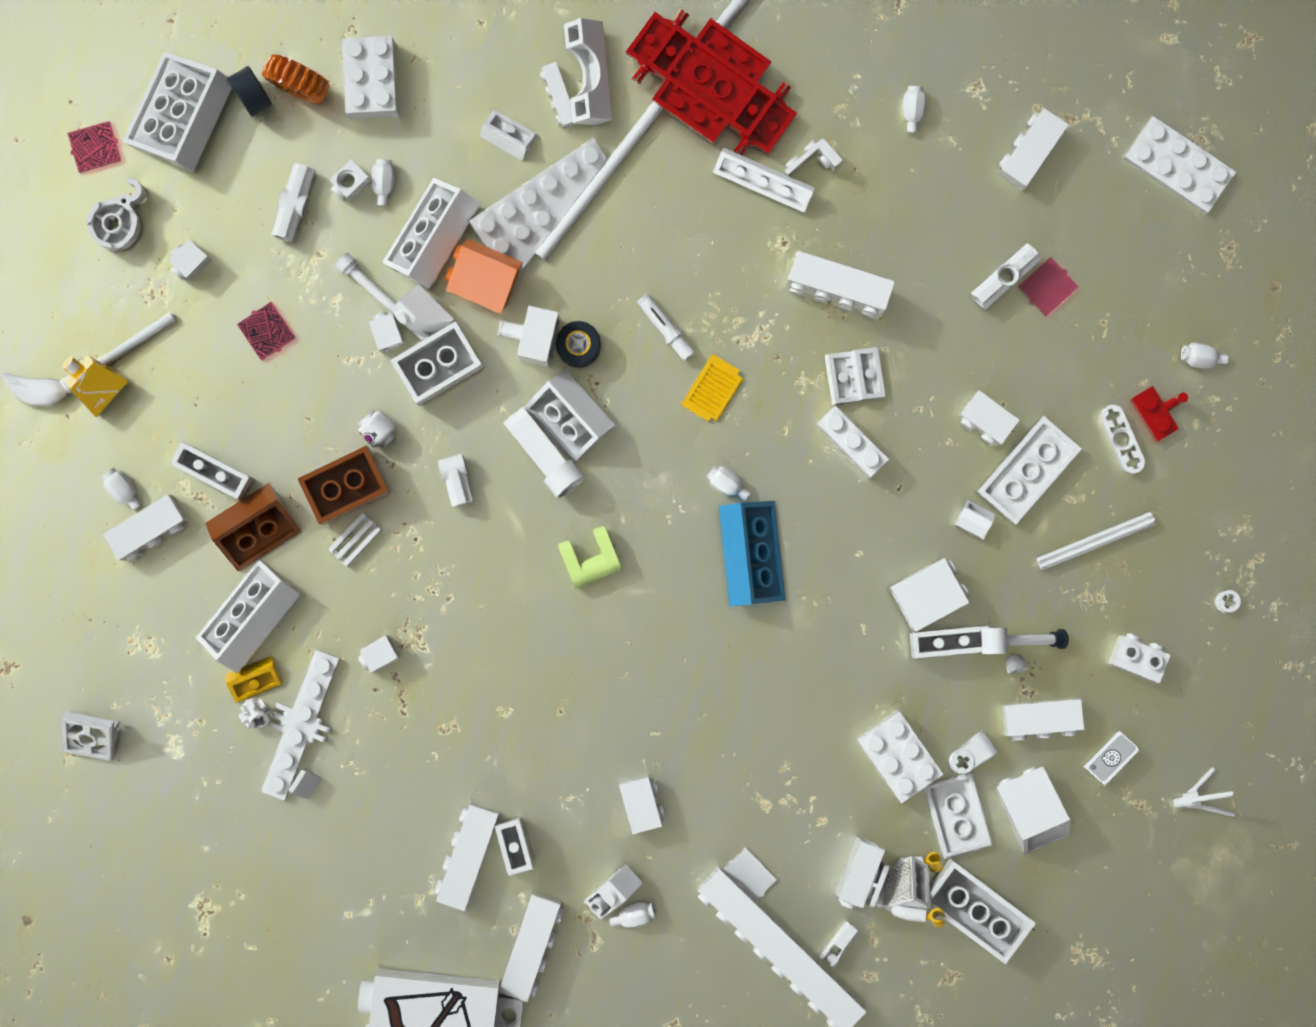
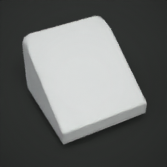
(305, 784)

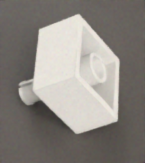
(535, 335)

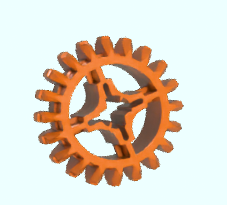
(295, 79)

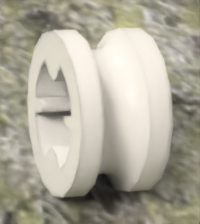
(1220, 603)

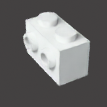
(1139, 658)

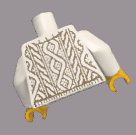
(908, 890)

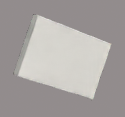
(957, 815)

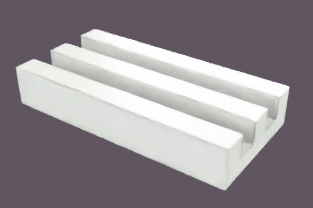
(340, 555)

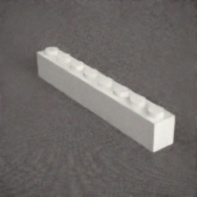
(781, 949)

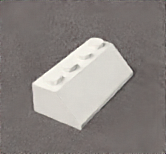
(431, 233)
(248, 616)

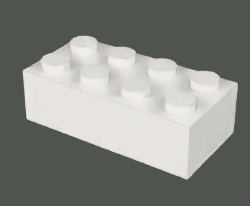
(839, 284)
(979, 911)

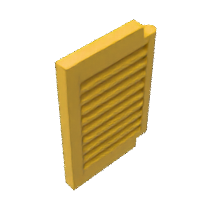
(713, 389)

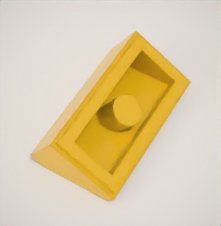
(253, 679)

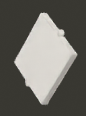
(749, 874)

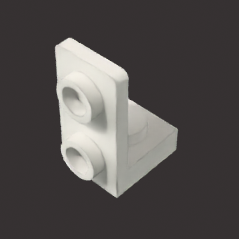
(826, 157)

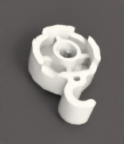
(111, 210)

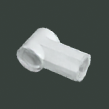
(455, 473)

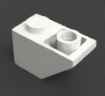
(613, 892)

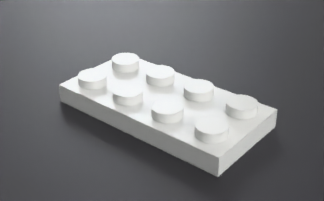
(1179, 165)
(1029, 470)

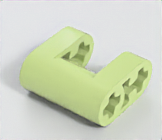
(594, 567)

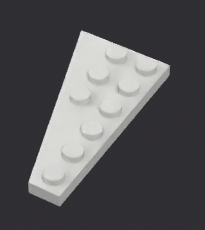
(531, 212)

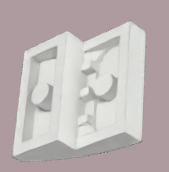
(854, 376)

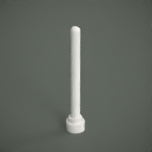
(349, 267)

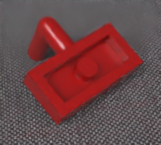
(1156, 413)

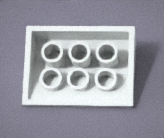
(179, 111)

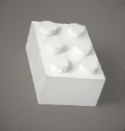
(370, 77)
(437, 363)
(899, 756)

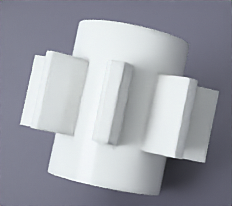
(255, 713)

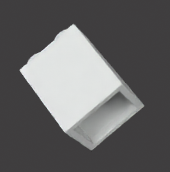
(1033, 809)

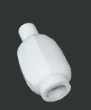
(914, 107)
(383, 180)
(1202, 355)
(727, 482)
(120, 488)
(634, 915)

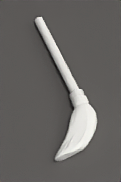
(51, 391)

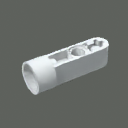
(560, 474)

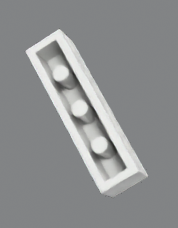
(556, 88)

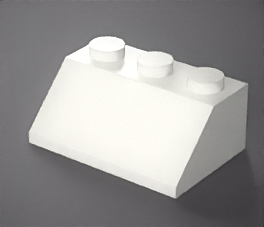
(569, 415)

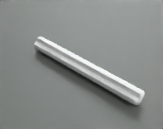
(1096, 541)

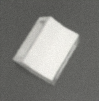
(975, 520)

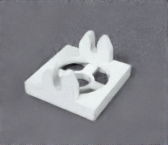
(75, 744)

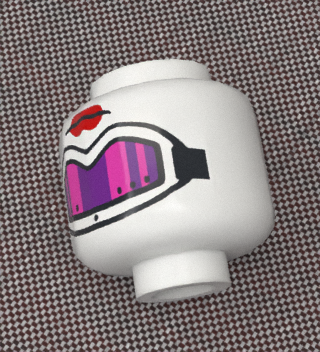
(377, 429)

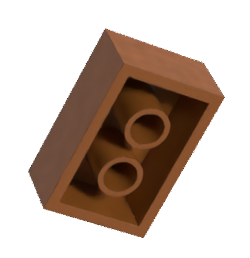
(344, 485)

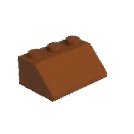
(252, 527)

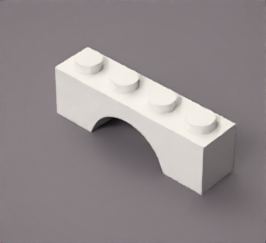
(587, 43)

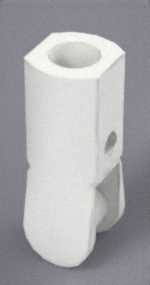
(842, 940)

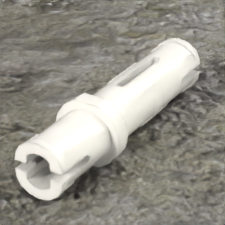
(669, 331)

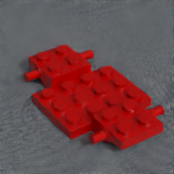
(711, 81)

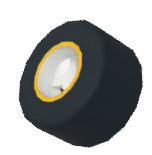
(250, 91)
(570, 344)

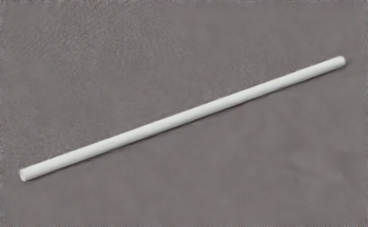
(618, 156)

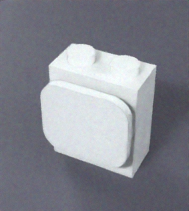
(929, 594)
(862, 875)

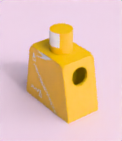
(93, 382)

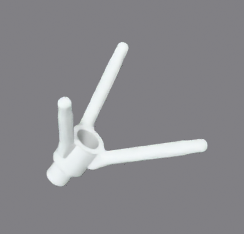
(1193, 799)

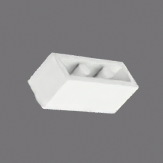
(1032, 148)
(851, 442)
(212, 471)
(146, 528)
(946, 642)
(1042, 718)

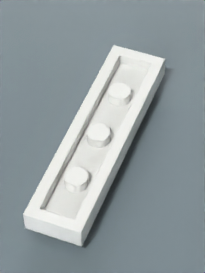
(763, 180)

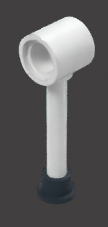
(997, 640)

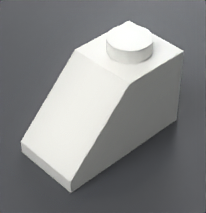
(421, 312)

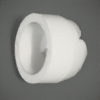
(1015, 663)

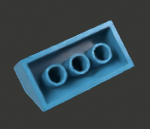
(752, 553)

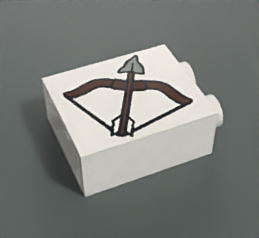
(428, 1000)

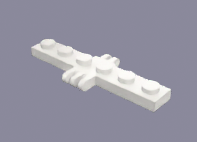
(300, 724)

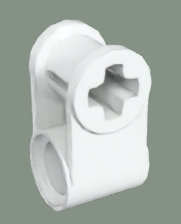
(975, 750)

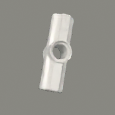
(293, 202)
(994, 286)

